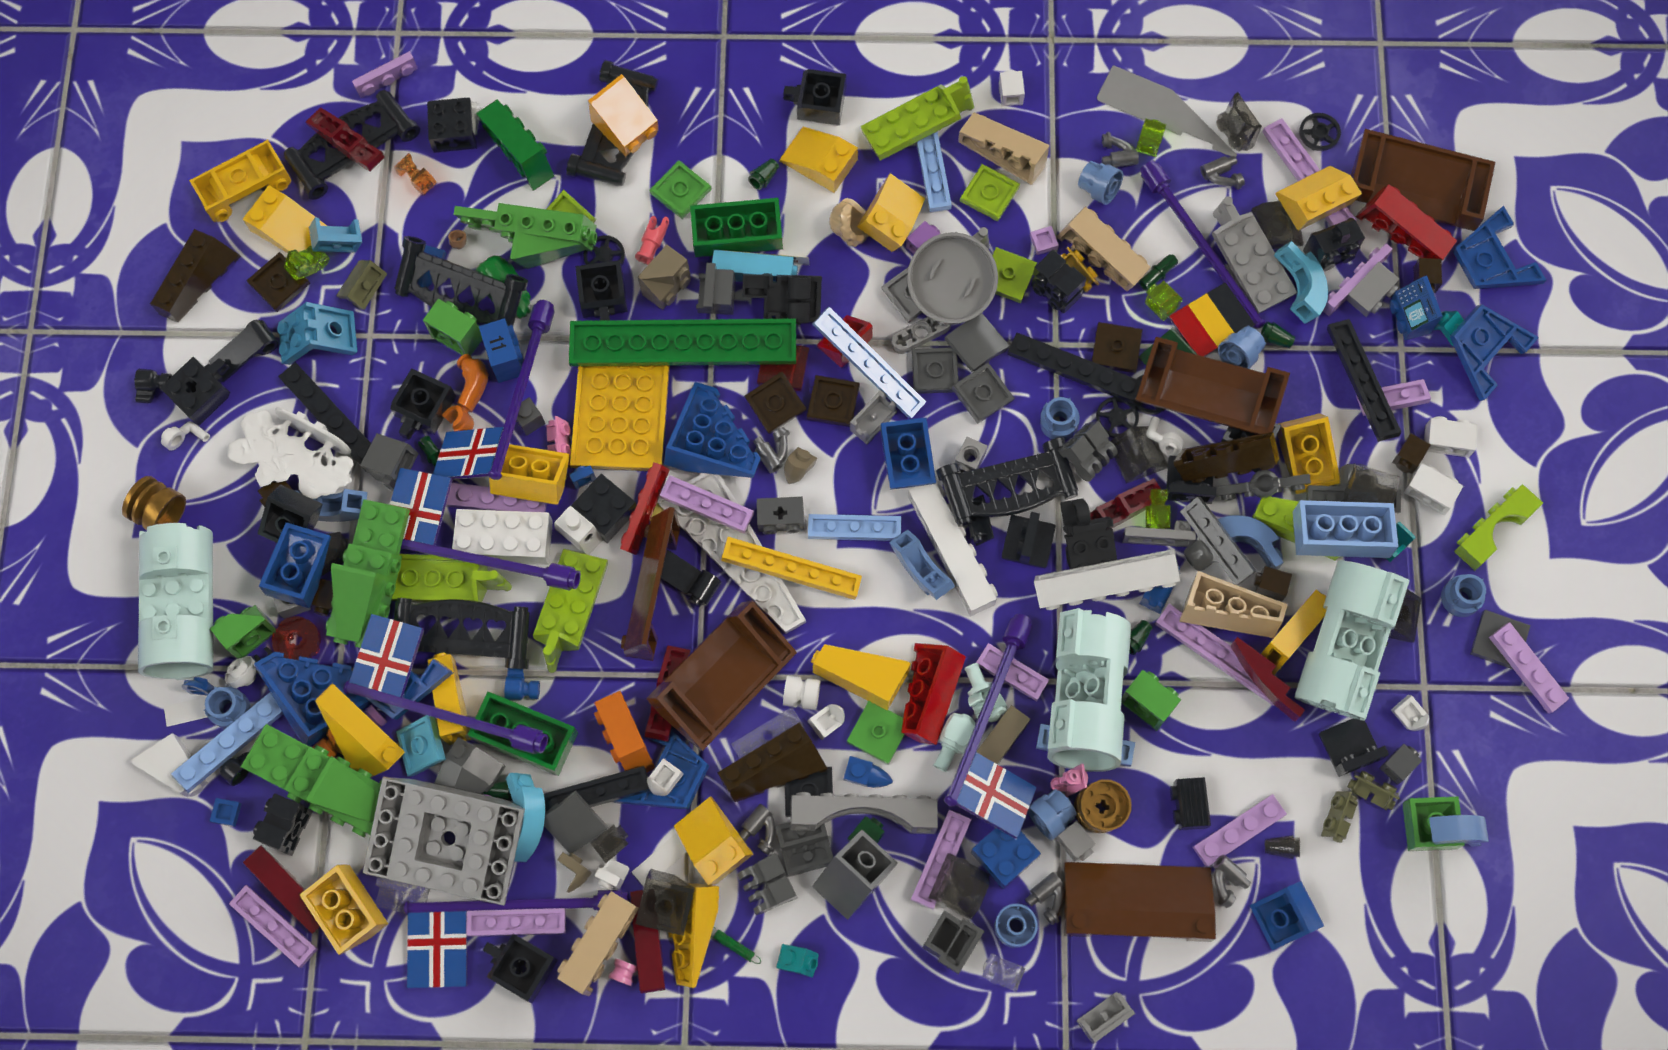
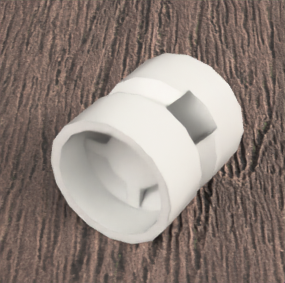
(801, 692)

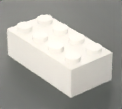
(504, 535)

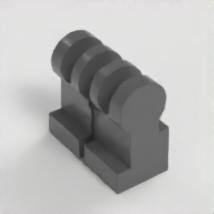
(1089, 450)
(768, 871)

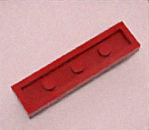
(646, 504)

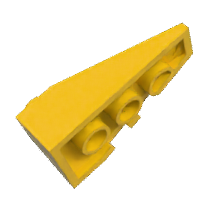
(356, 734)
(692, 947)

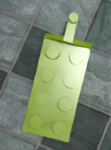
(918, 118)
(441, 578)
(568, 612)

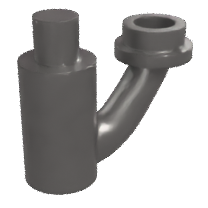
(1127, 157)
(1212, 171)
(768, 456)
(760, 817)
(1227, 868)
(1043, 890)

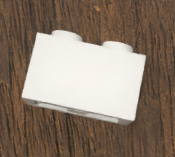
(1451, 437)
(1433, 488)

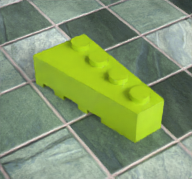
(1278, 515)

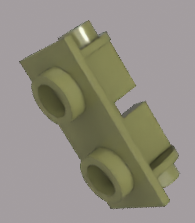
(1365, 784)
(1342, 805)

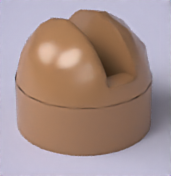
(453, 239)

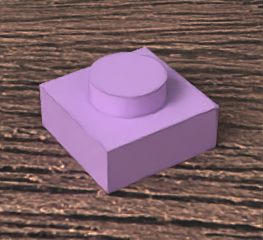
(1044, 240)

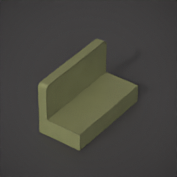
(362, 283)

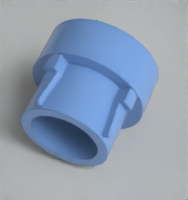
(1101, 181)
(1242, 347)
(1064, 408)
(1455, 603)
(218, 699)
(1052, 813)
(1011, 938)

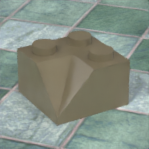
(664, 277)

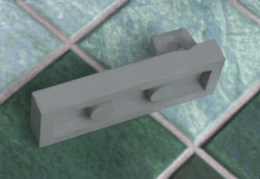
(1180, 536)

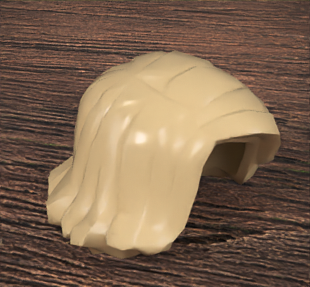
(844, 222)

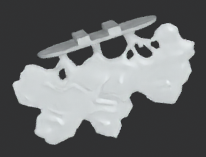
(287, 455)

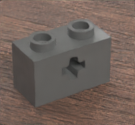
(769, 510)

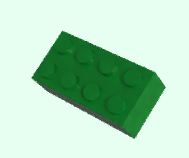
(736, 226)
(511, 714)

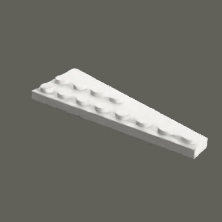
(765, 590)

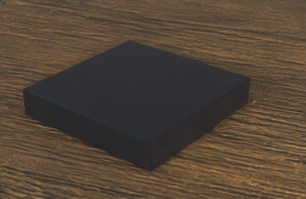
(815, 784)

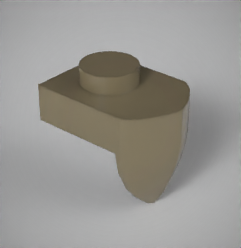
(798, 464)
(573, 863)

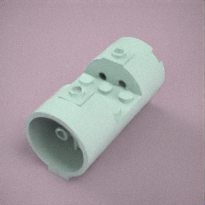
(175, 601)
(1352, 639)
(1087, 703)

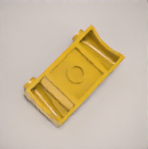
(239, 178)

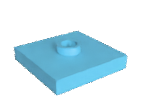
(421, 745)

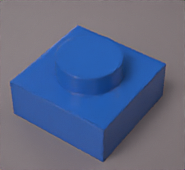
(582, 476)
(225, 812)

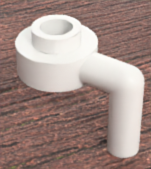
(174, 436)
(1169, 443)

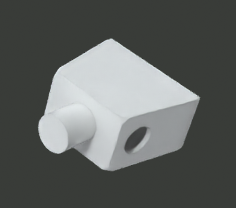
(576, 529)

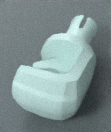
(979, 693)
(954, 738)

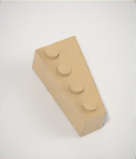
(1005, 147)
(1104, 248)
(1231, 607)
(597, 943)

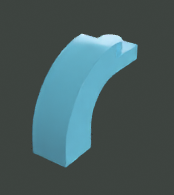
(1310, 281)
(532, 800)

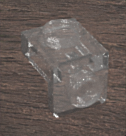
(1003, 972)

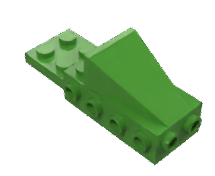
(535, 232)
(369, 571)
(315, 778)

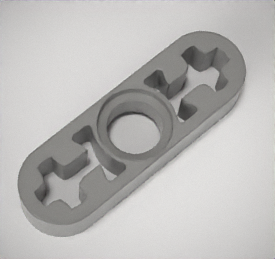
(918, 341)

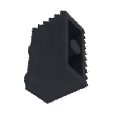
(1191, 803)

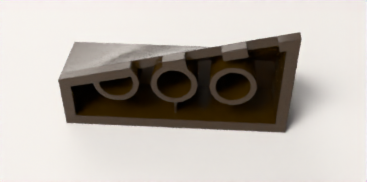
(192, 274)
(1227, 457)
(773, 764)

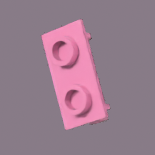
(559, 431)
(1072, 781)

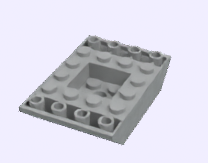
(411, 846)

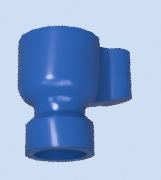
(517, 688)

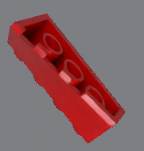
(1407, 224)
(931, 691)

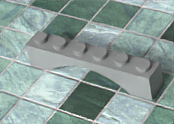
(914, 815)

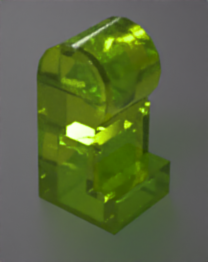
(307, 262)

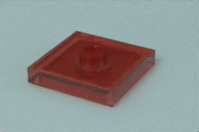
(793, 372)

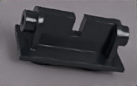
(980, 527)

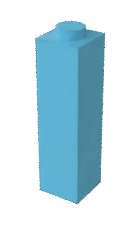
(754, 263)

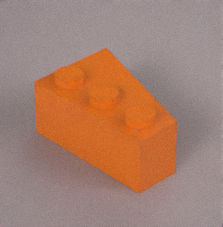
(622, 733)

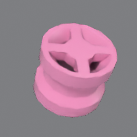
(623, 972)

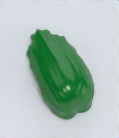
(498, 268)

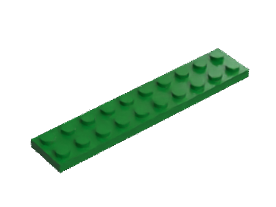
(682, 342)

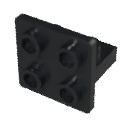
(1028, 540)

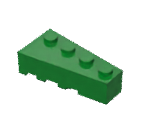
(516, 143)

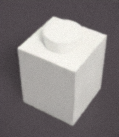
(1011, 88)

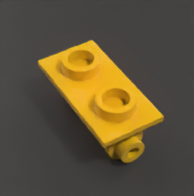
(1075, 259)

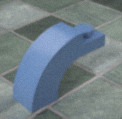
(341, 506)
(1255, 534)
(920, 566)
(1459, 829)

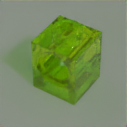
(1150, 137)
(1163, 300)

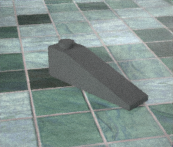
(469, 768)

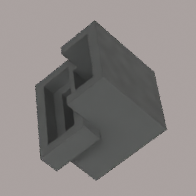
(716, 291)
(386, 458)
(953, 941)

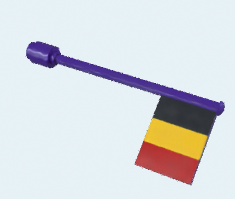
(1221, 310)

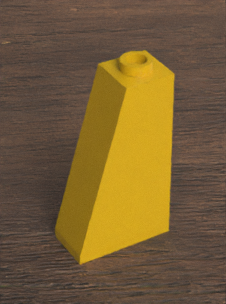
(1295, 630)
(862, 673)
(450, 698)

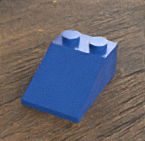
(908, 453)
(296, 565)

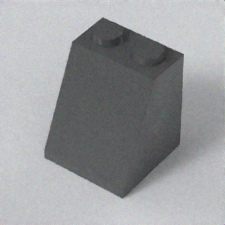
(854, 874)

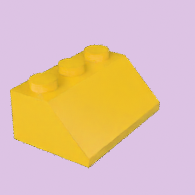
(1318, 196)
(532, 475)
(343, 908)

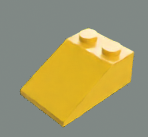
(821, 157)
(892, 213)
(280, 221)
(1309, 450)
(712, 842)

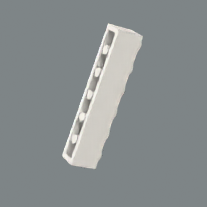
(953, 548)
(1107, 579)

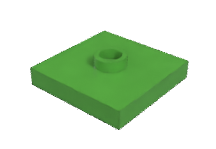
(680, 189)
(877, 732)

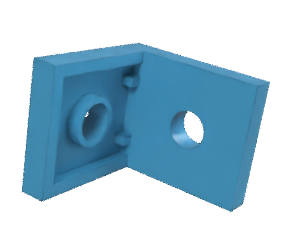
(310, 328)

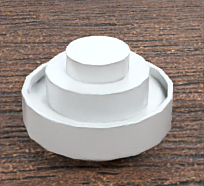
(241, 672)

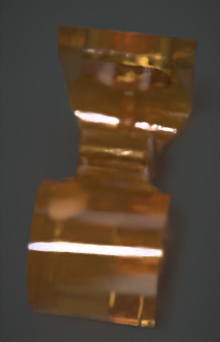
(420, 179)

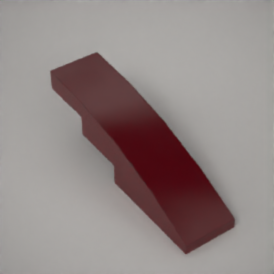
(344, 139)
(1126, 504)
(1260, 671)
(657, 726)
(281, 885)
(648, 953)

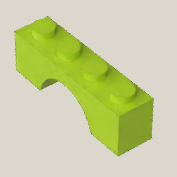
(1480, 545)

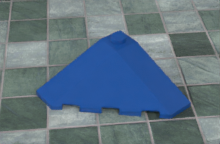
(708, 439)
(298, 685)

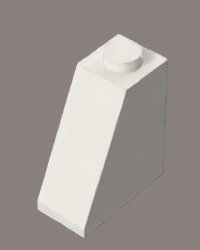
(164, 759)

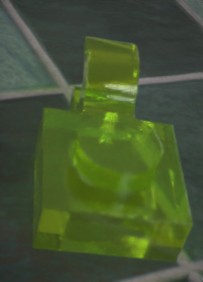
(1158, 513)

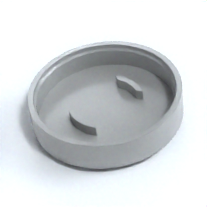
(952, 278)

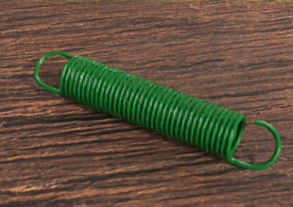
(734, 945)

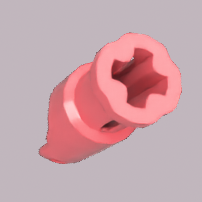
(652, 240)

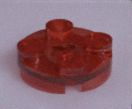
(303, 628)

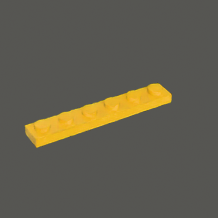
(791, 568)

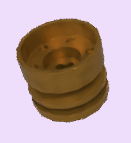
(153, 503)
(1113, 798)

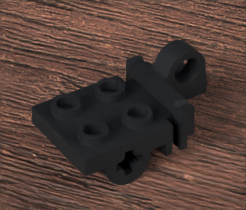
(787, 297)
(1086, 539)

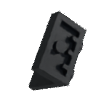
(450, 125)
(1186, 490)
(1351, 746)

